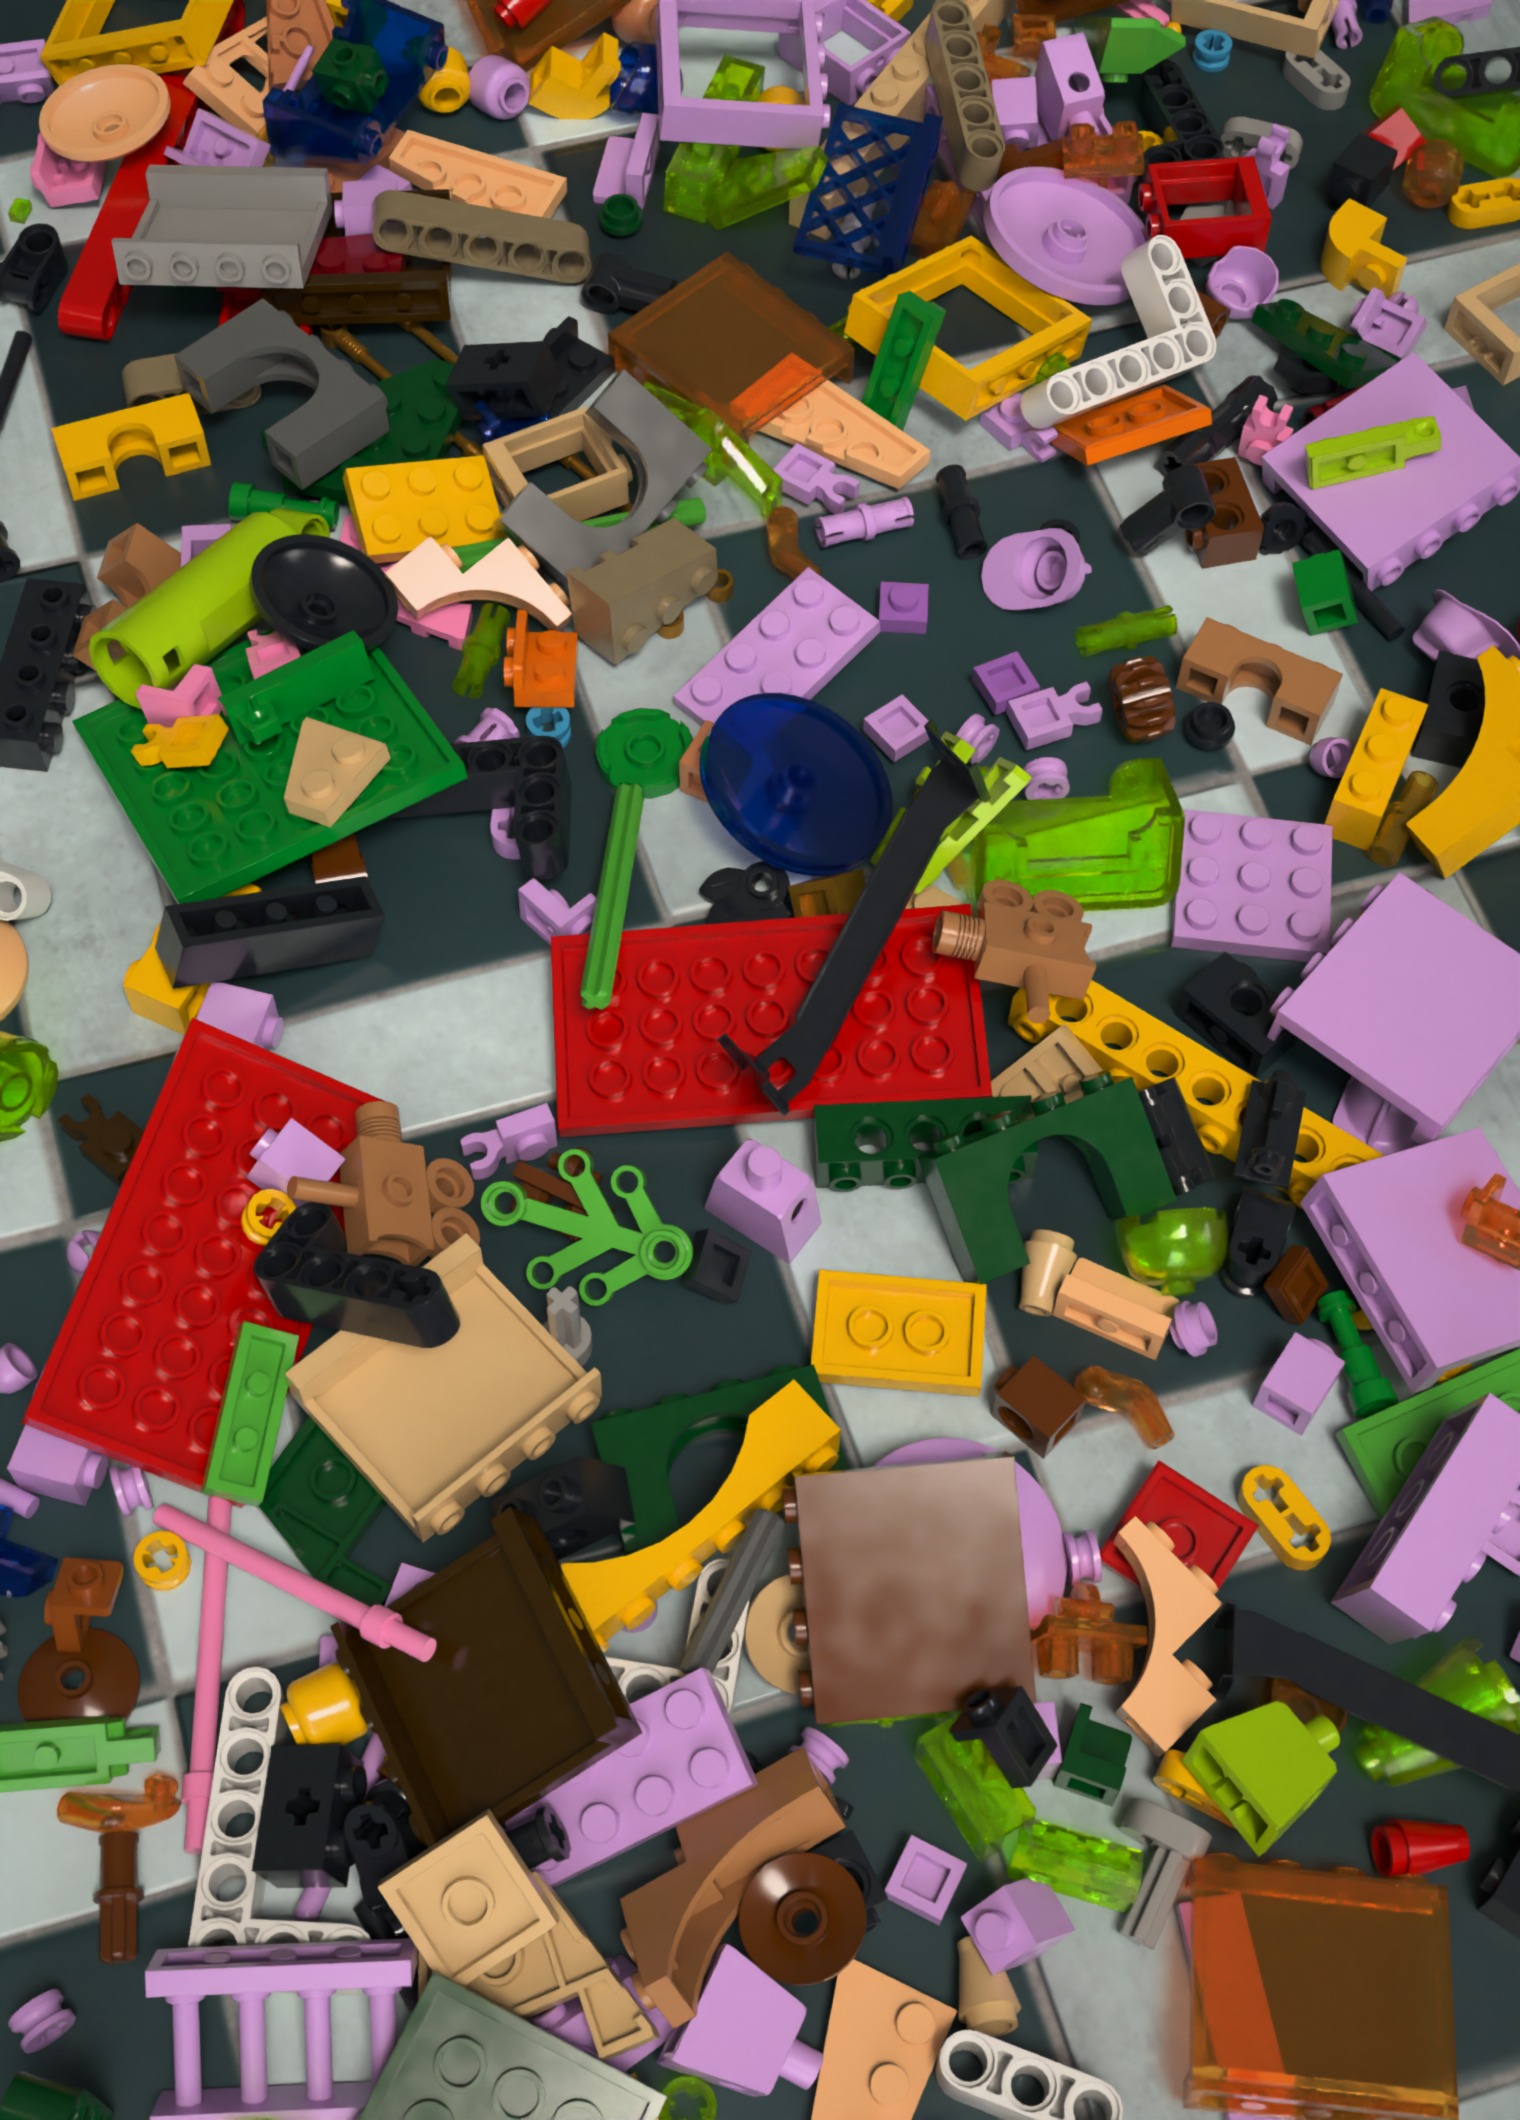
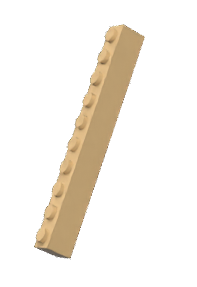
(897, 93)

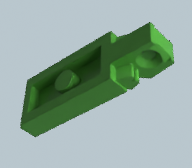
(72, 1752)

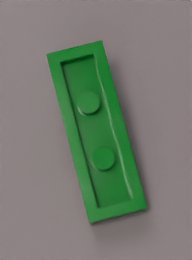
(903, 358)
(295, 688)

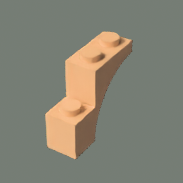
(507, 575)
(1178, 1603)

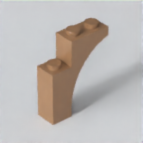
(686, 1912)

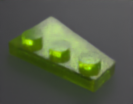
(764, 182)

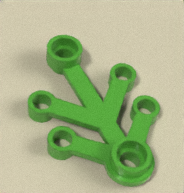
(598, 1229)

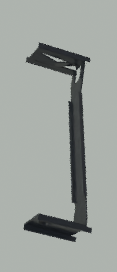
(942, 799)
(1271, 1650)

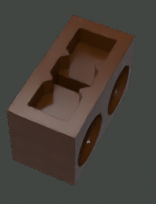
(1236, 528)

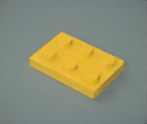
(409, 502)
(899, 1332)

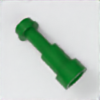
(246, 499)
(1368, 1388)

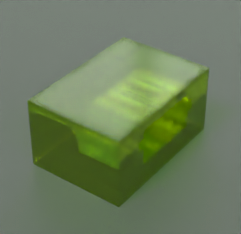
(20, 210)

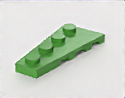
(1393, 1440)

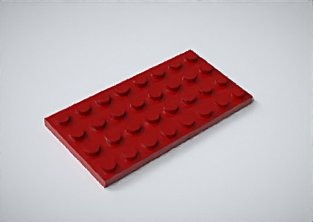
(678, 989)
(172, 1269)

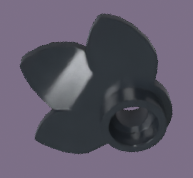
(738, 900)

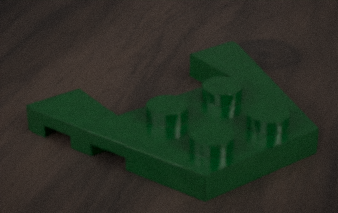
(323, 1512)

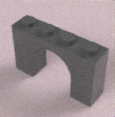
(269, 347)
(664, 458)

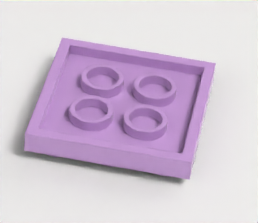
(1254, 887)

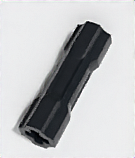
(1226, 426)

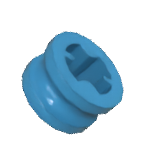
(1212, 50)
(557, 715)

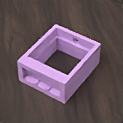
(864, 24)

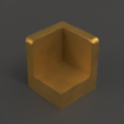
(827, 894)

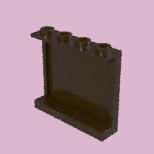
(381, 297)
(506, 1699)

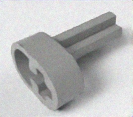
(567, 1325)
(1175, 1848)

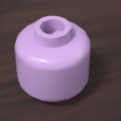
(498, 87)

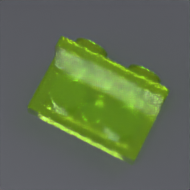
(972, 1789)
(1077, 1864)

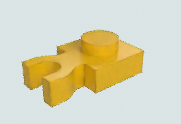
(185, 744)

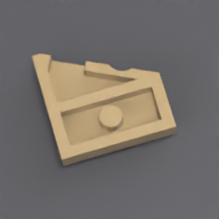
(330, 771)

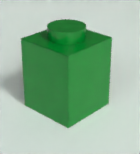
(1325, 592)

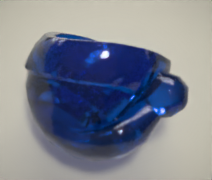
(636, 84)

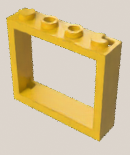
(78, 47)
(967, 392)

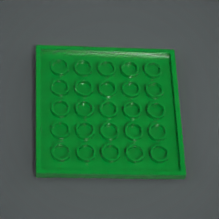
(229, 819)

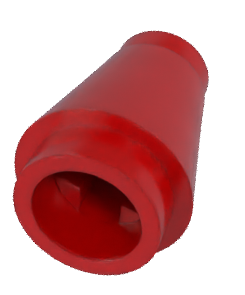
(1417, 1846)

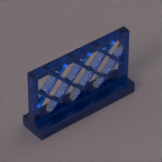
(907, 190)

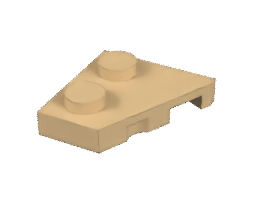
(1049, 1066)

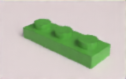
(249, 1414)

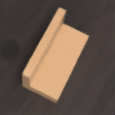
(1115, 1307)

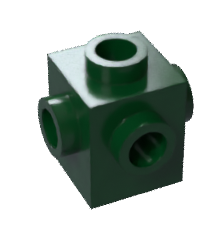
(351, 75)

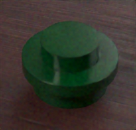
(621, 215)

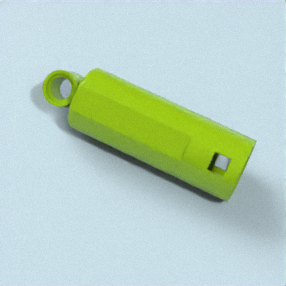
(194, 609)

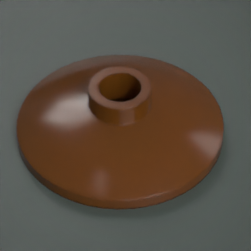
(108, 1688)
(782, 1893)

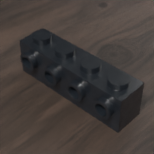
(40, 672)
(268, 931)

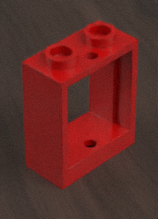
(1207, 182)

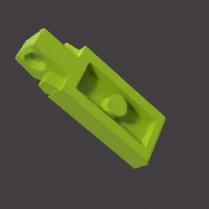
(1369, 451)

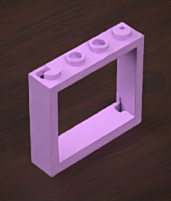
(741, 121)

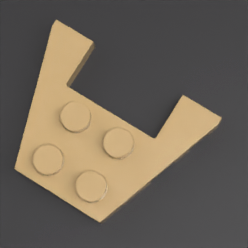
(558, 1969)

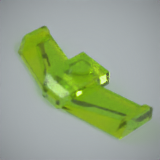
(730, 454)

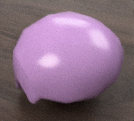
(1243, 281)

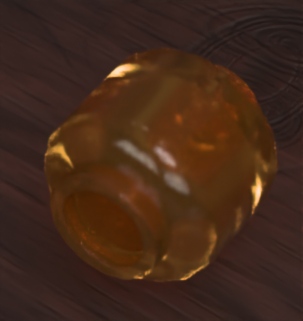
(1433, 172)

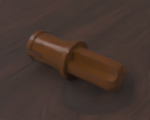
(118, 1897)

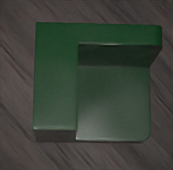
(1093, 1759)

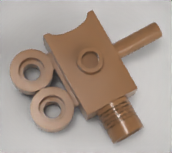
(1022, 943)
(392, 1192)

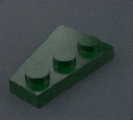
(1322, 344)

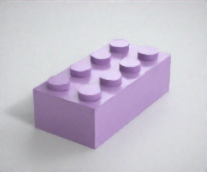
(1437, 1525)

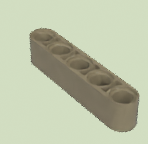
(964, 94)
(466, 222)

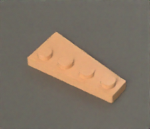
(850, 435)

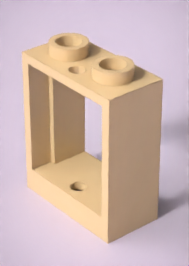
(1474, 324)
(554, 440)

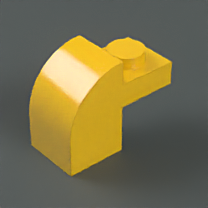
(575, 87)
(1355, 252)

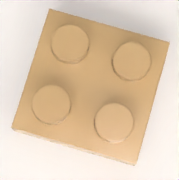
(469, 1901)

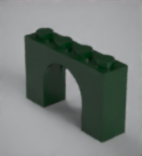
(973, 1171)
(653, 1438)

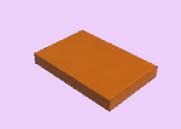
(1130, 424)

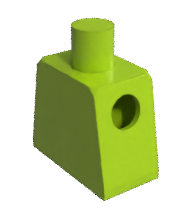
(1264, 1768)

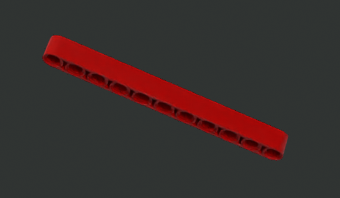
(93, 294)

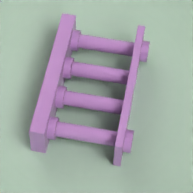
(250, 1977)

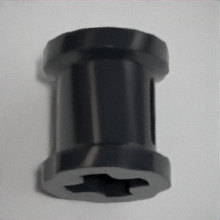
(540, 1838)

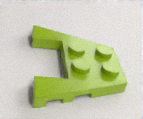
(1003, 784)

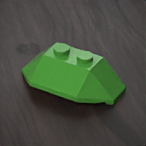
(1127, 44)

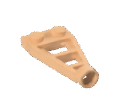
(224, 88)

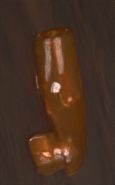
(783, 543)
(1128, 1398)
(121, 1811)

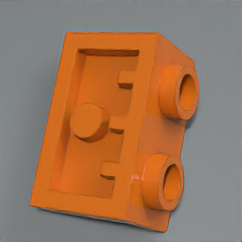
(541, 665)

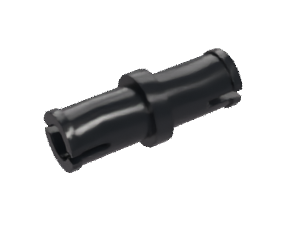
(961, 511)

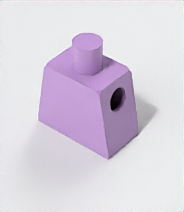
(1067, 85)
(760, 1195)
(742, 2031)

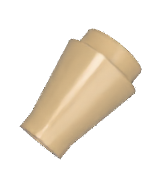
(1050, 1261)
(985, 1999)

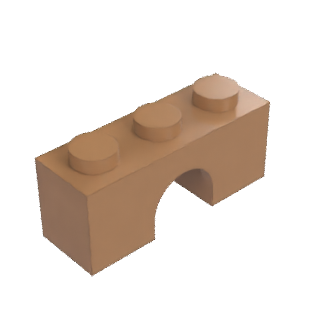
(132, 568)
(1230, 659)

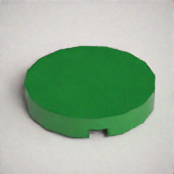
(644, 750)

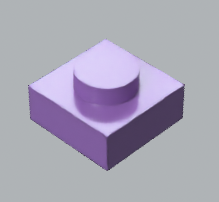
(903, 607)
(1003, 681)

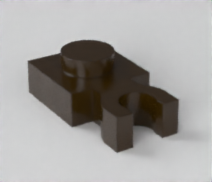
(107, 1142)

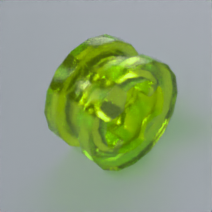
(693, 2088)

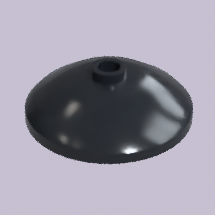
(321, 590)

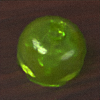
(1173, 1248)

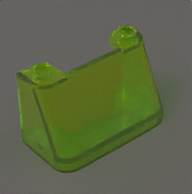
(1479, 127)
(1094, 848)

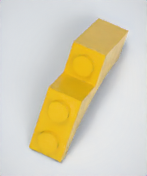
(1486, 793)

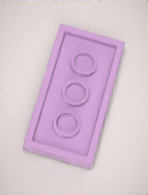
(785, 649)
(655, 1782)

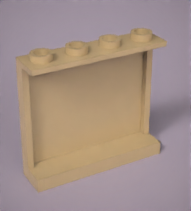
(448, 1418)

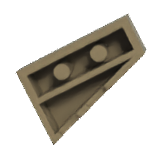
(640, 589)

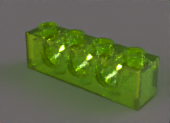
(702, 167)

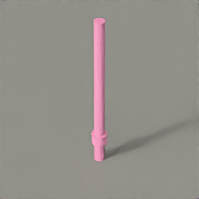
(375, 1623)
(198, 1782)

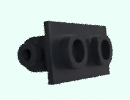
(1270, 1130)
(1176, 1136)

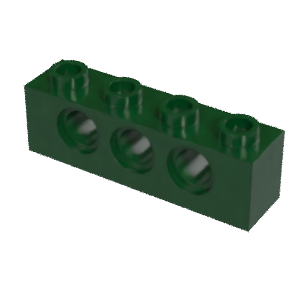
(894, 1129)

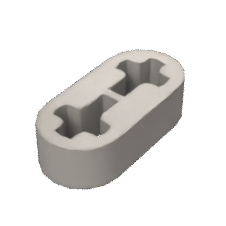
(1317, 79)
(1251, 132)

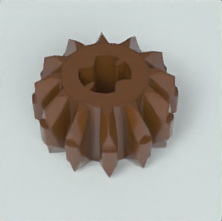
(1141, 699)

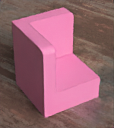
(192, 697)

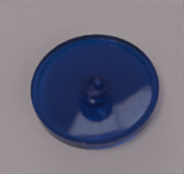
(795, 784)

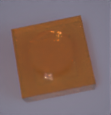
(1029, 32)

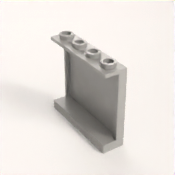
(227, 227)

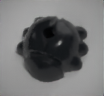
(1282, 528)

